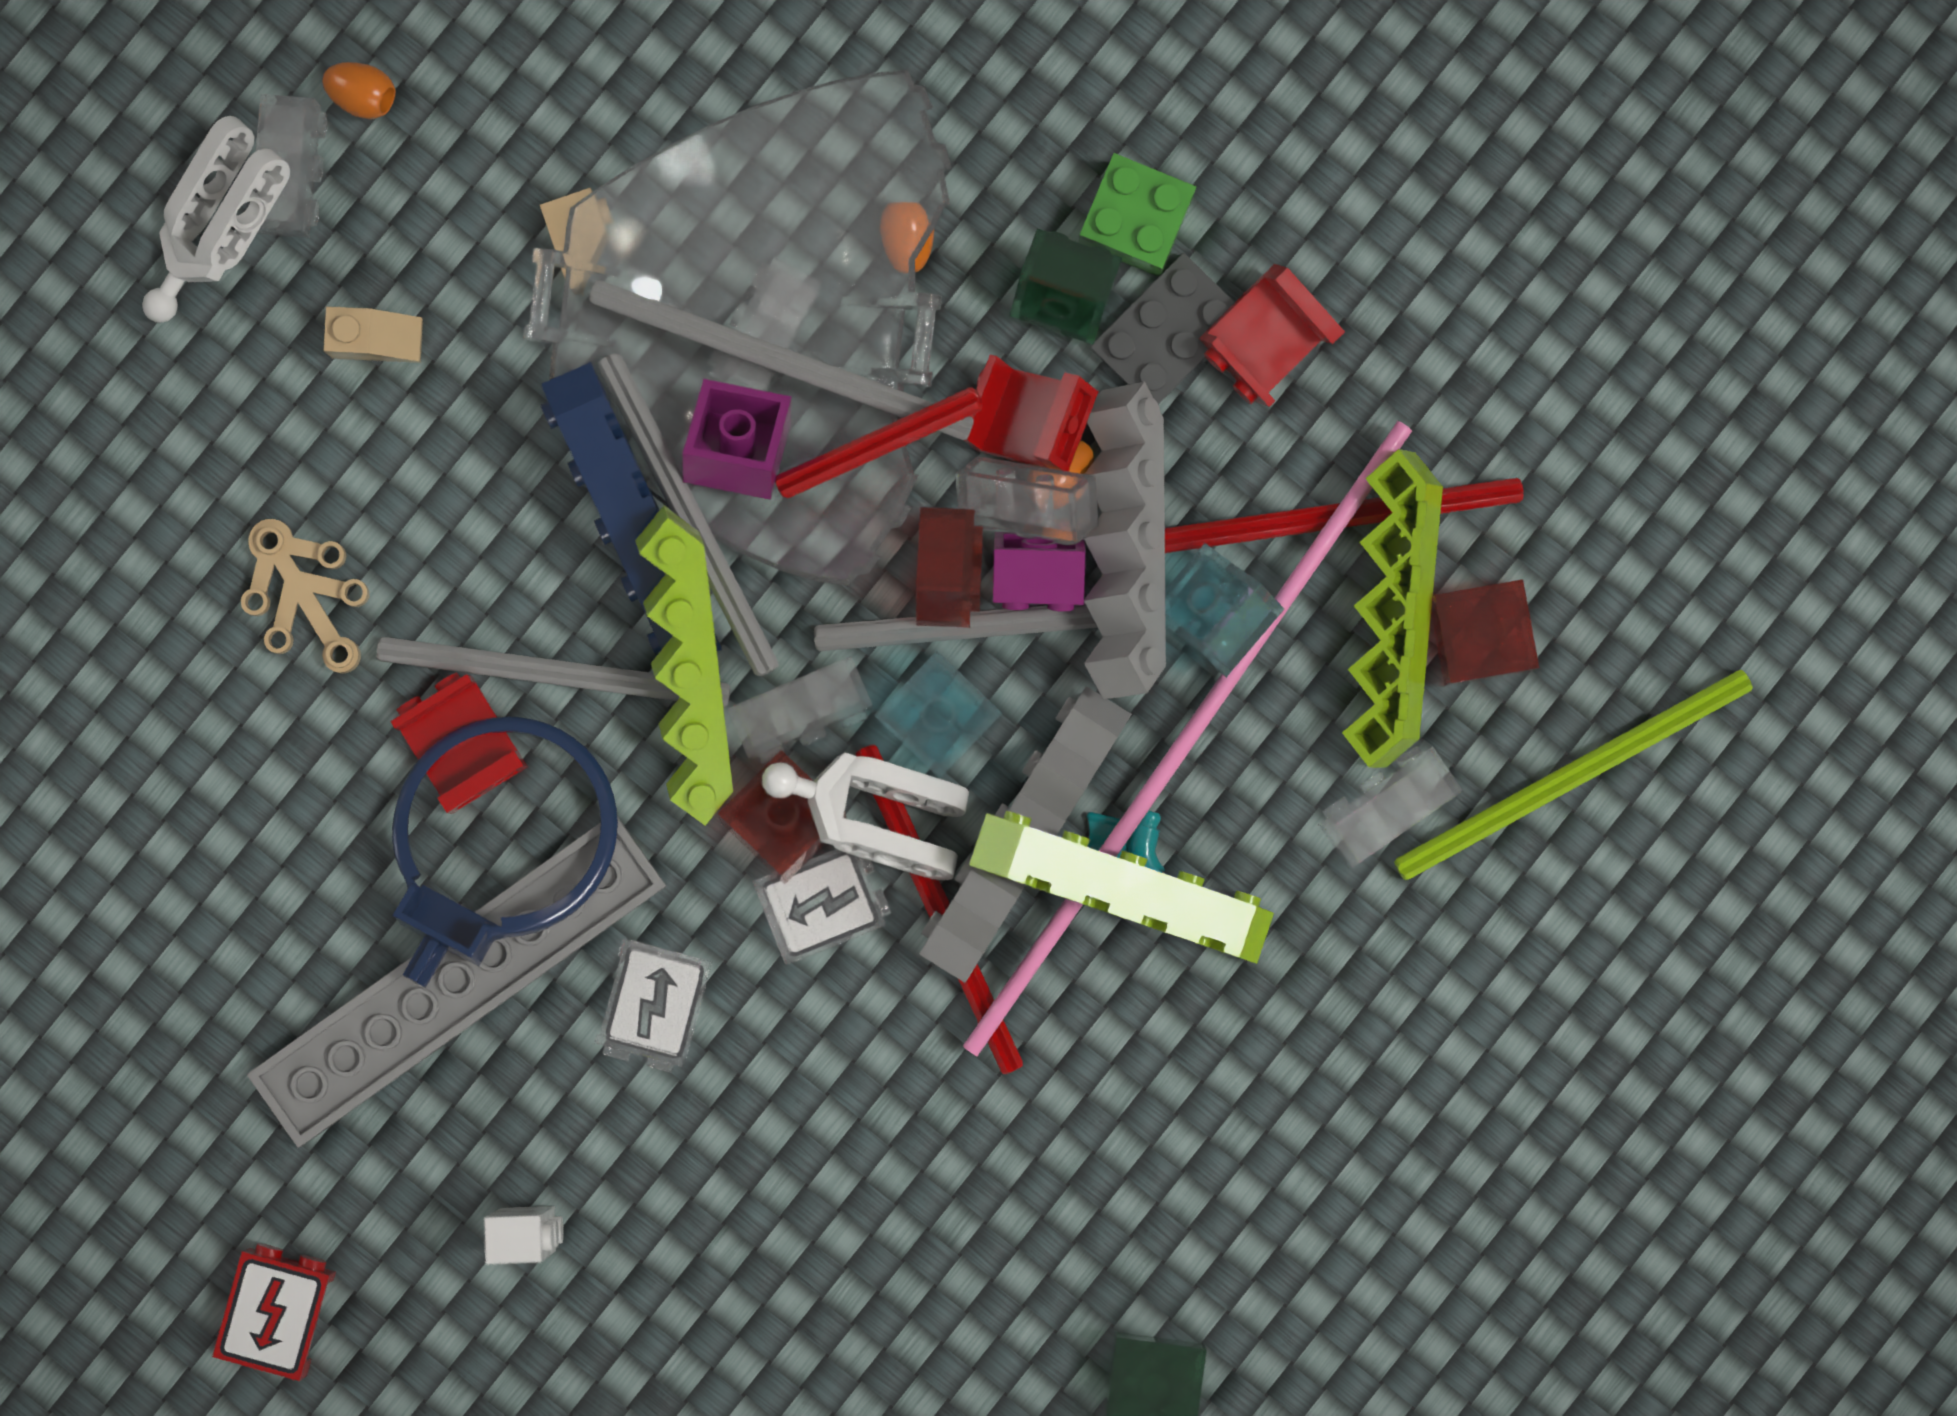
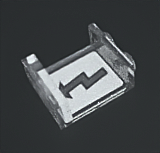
(822, 904)
(653, 1005)

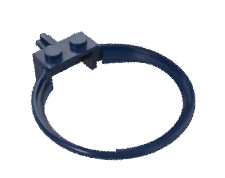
(451, 925)

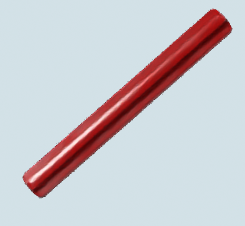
(879, 442)

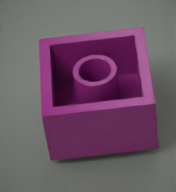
(737, 439)
(1037, 572)

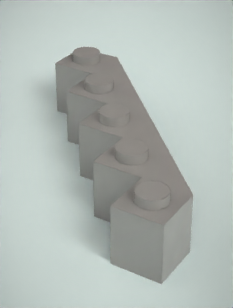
(1128, 542)
(1048, 798)

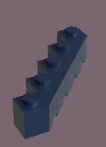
(611, 475)

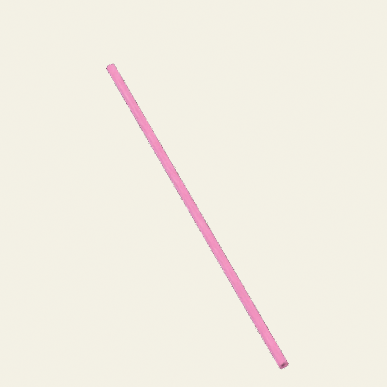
(1185, 741)

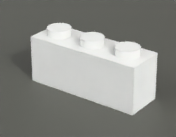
(522, 1234)

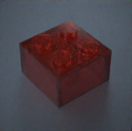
(948, 567)
(1484, 633)
(772, 828)

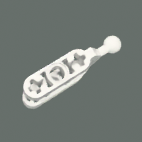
(208, 260)
(828, 800)

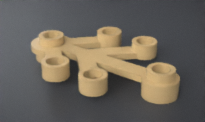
(300, 589)

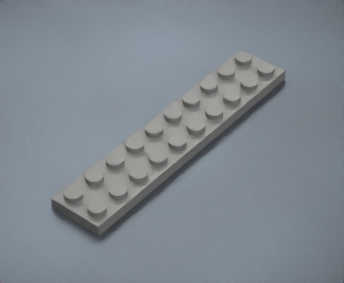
(403, 1023)

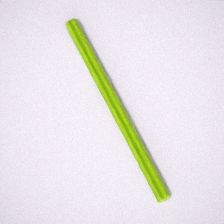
(1573, 774)

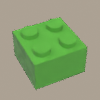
(1137, 214)

